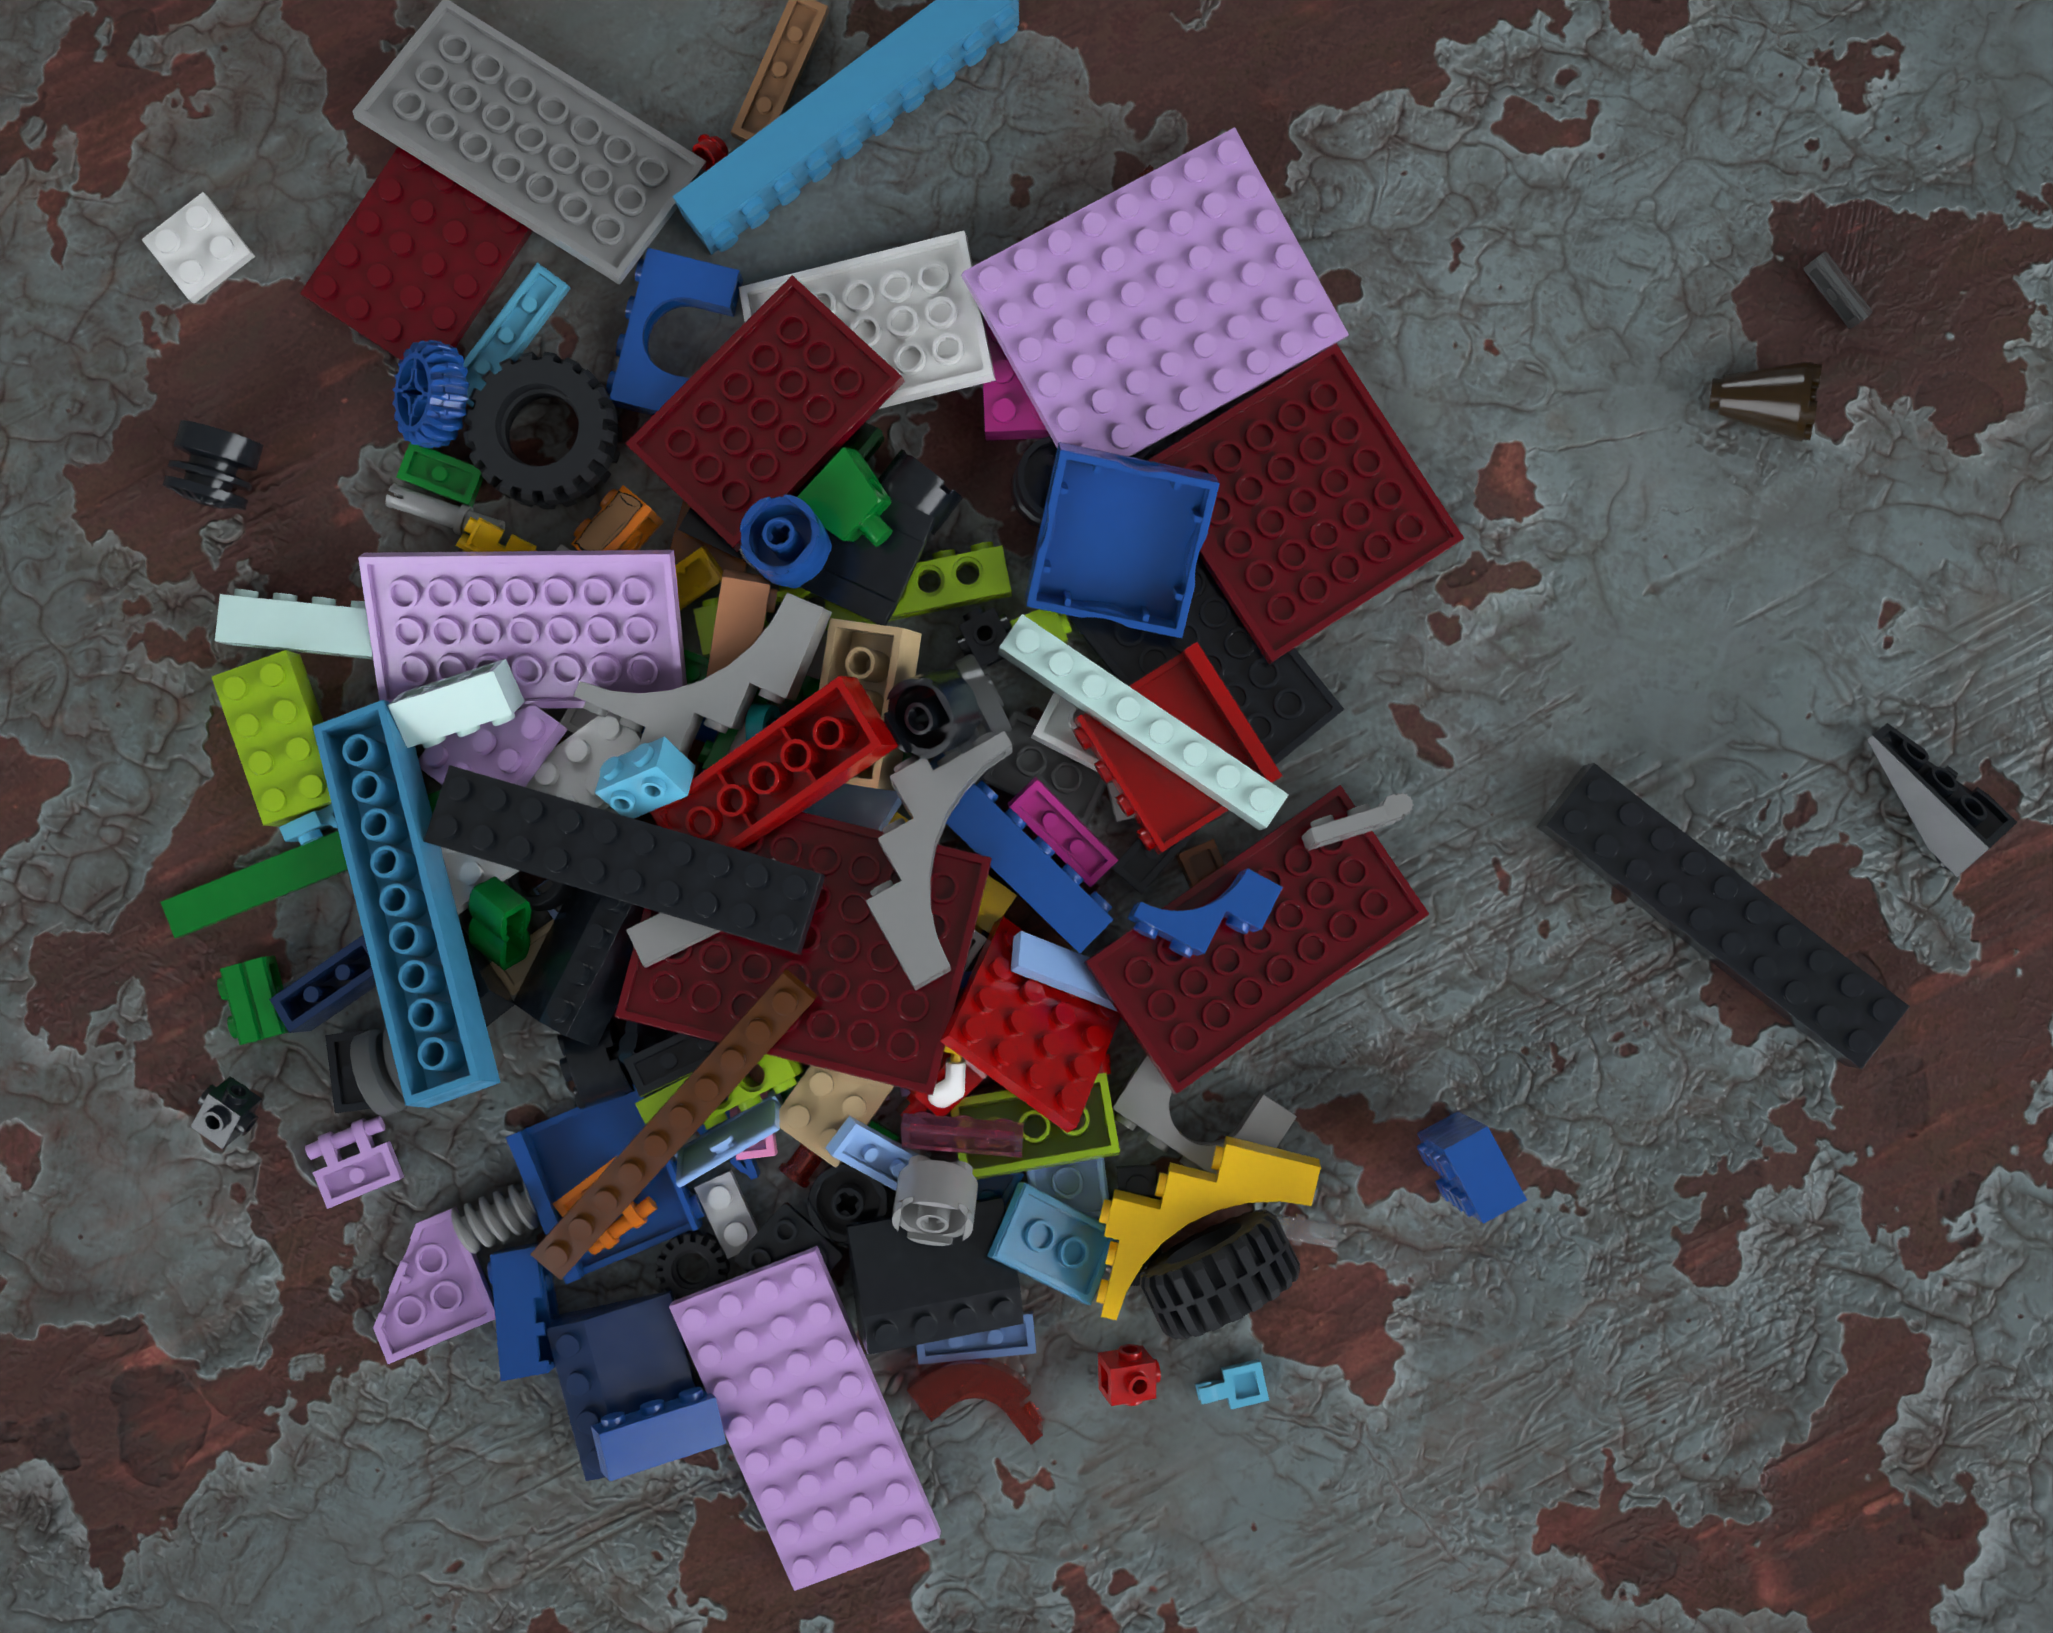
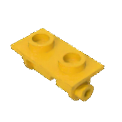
(486, 537)

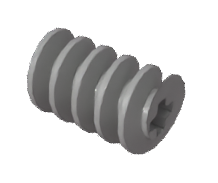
(495, 1220)

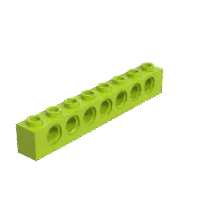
(991, 585)

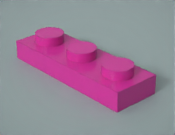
(1063, 831)

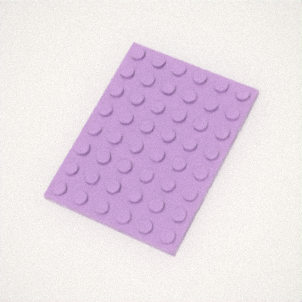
(1156, 302)

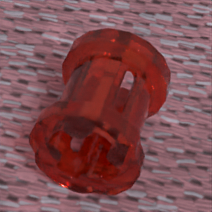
(801, 1165)

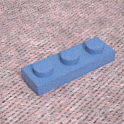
(987, 1344)

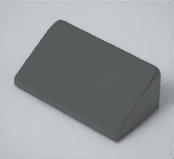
(1837, 290)

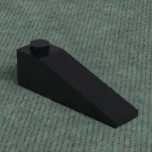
(1949, 817)

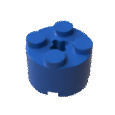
(788, 562)

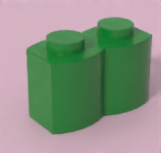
(499, 923)

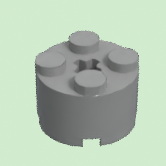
(935, 1200)

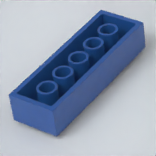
(1028, 866)

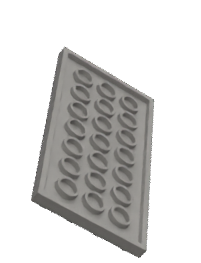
(530, 140)

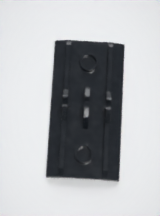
(856, 573)

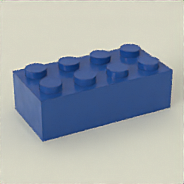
(1470, 1167)

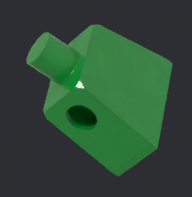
(849, 499)

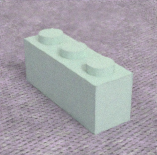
(457, 704)

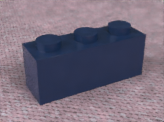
(326, 988)

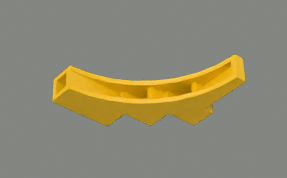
(1244, 1175)

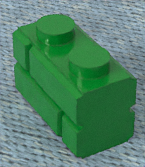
(248, 992)

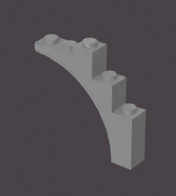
(773, 663)
(929, 798)

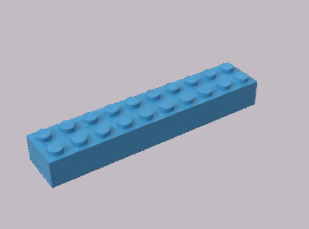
(841, 116)
(405, 908)

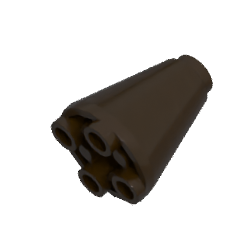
(1771, 398)

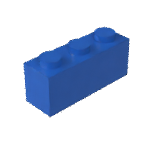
(657, 1433)

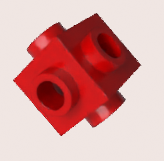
(1128, 1375)

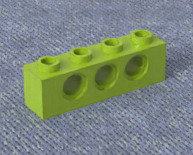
(777, 1075)

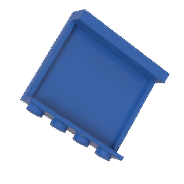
(575, 1145)

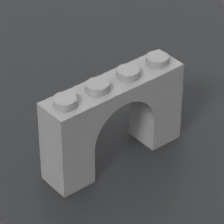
(1146, 1103)

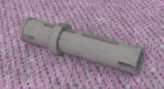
(435, 509)

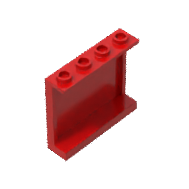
(1157, 797)

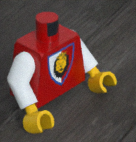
(954, 1083)

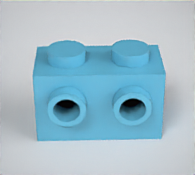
(645, 778)

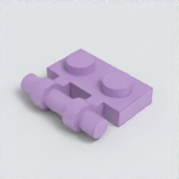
(359, 1173)

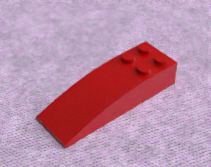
(783, 768)

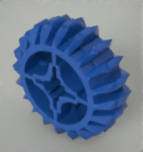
(430, 394)

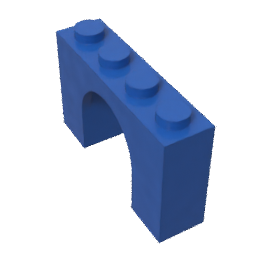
(664, 284)

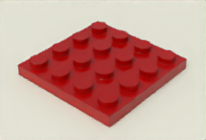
(1030, 1034)

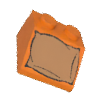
(620, 524)

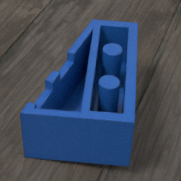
(523, 1310)

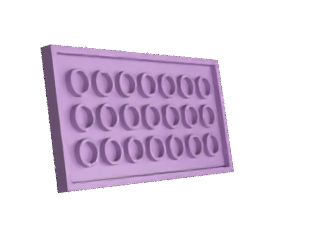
(549, 613)
(805, 1418)

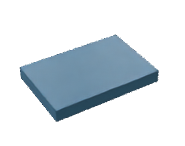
(1052, 1243)

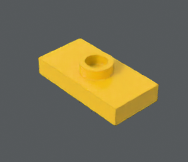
(696, 576)

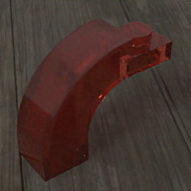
(984, 1379)

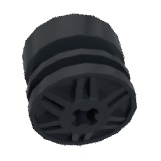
(212, 465)

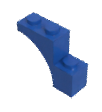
(1190, 931)

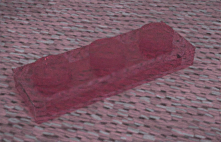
(962, 1134)

